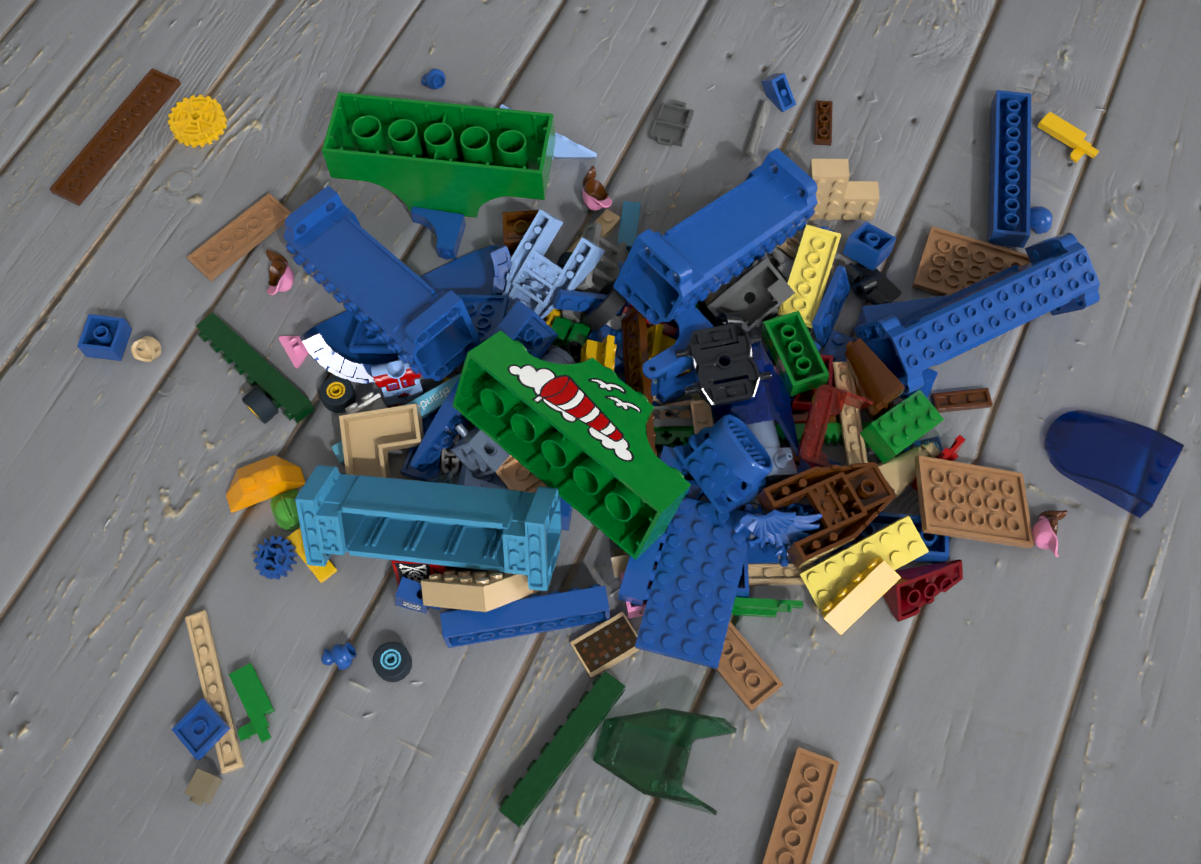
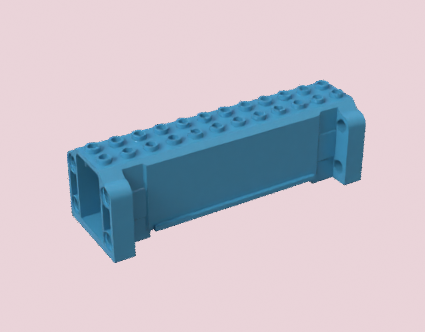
(431, 523)

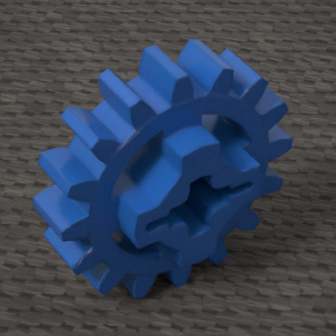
(274, 557)

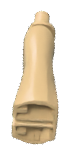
(901, 469)

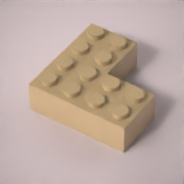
(840, 197)
(373, 433)
(474, 591)

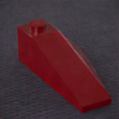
(920, 586)

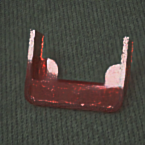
(825, 402)

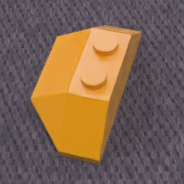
(263, 481)

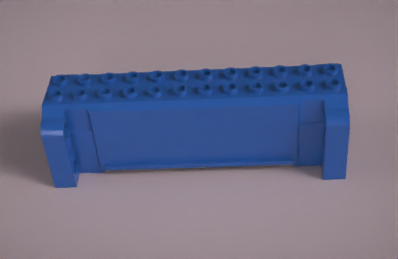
(718, 241)
(1054, 281)
(404, 311)

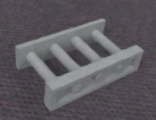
(593, 233)

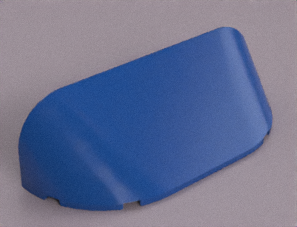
(472, 274)

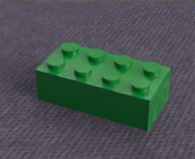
(794, 353)
(901, 426)

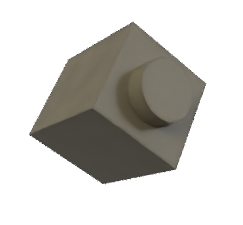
(202, 787)

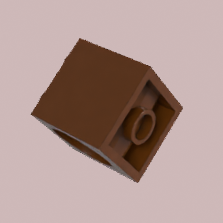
(515, 227)

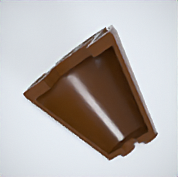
(873, 379)

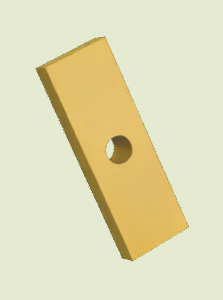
(320, 572)

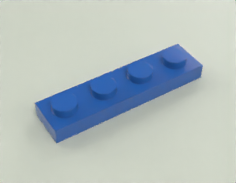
(580, 301)

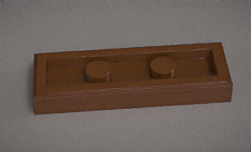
(961, 400)

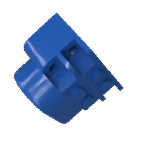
(727, 463)

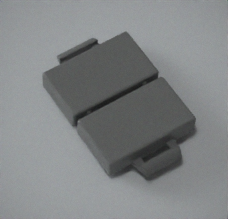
(671, 124)

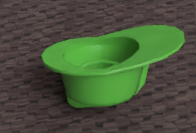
(285, 510)

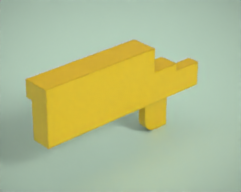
(1068, 135)

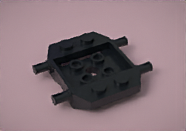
(723, 342)

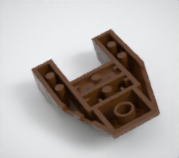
(843, 494)

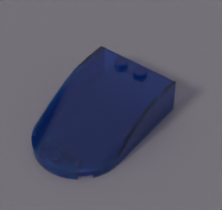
(1112, 457)

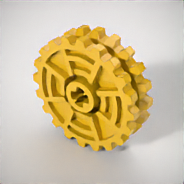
(197, 121)

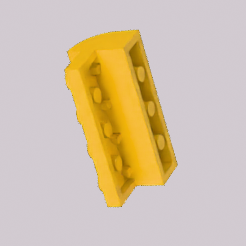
(601, 352)

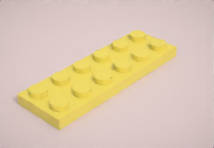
(810, 272)
(895, 544)

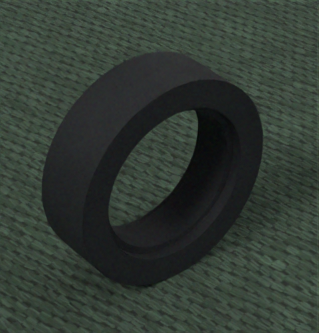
(606, 310)

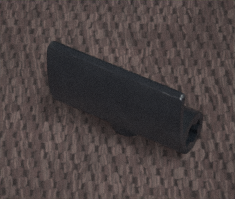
(871, 284)

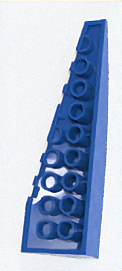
(520, 325)

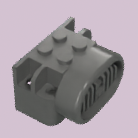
(768, 289)

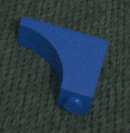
(446, 226)

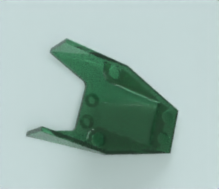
(654, 750)

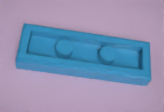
(629, 223)

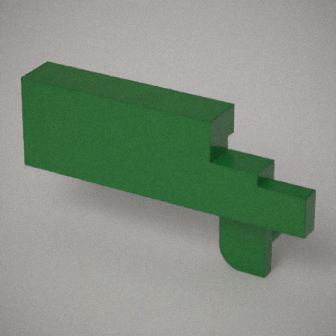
(763, 607)
(254, 701)

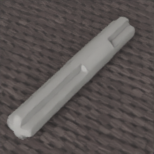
(758, 128)

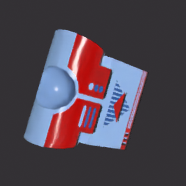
(397, 382)

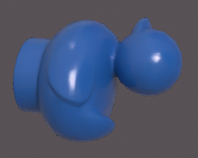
(434, 79)
(340, 654)

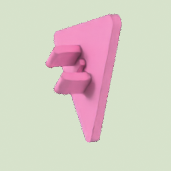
(295, 349)

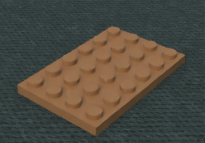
(958, 261)
(973, 502)

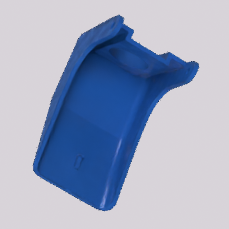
(666, 365)

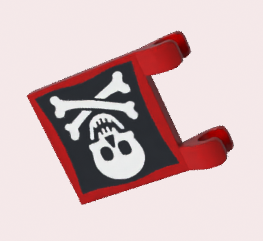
(415, 571)

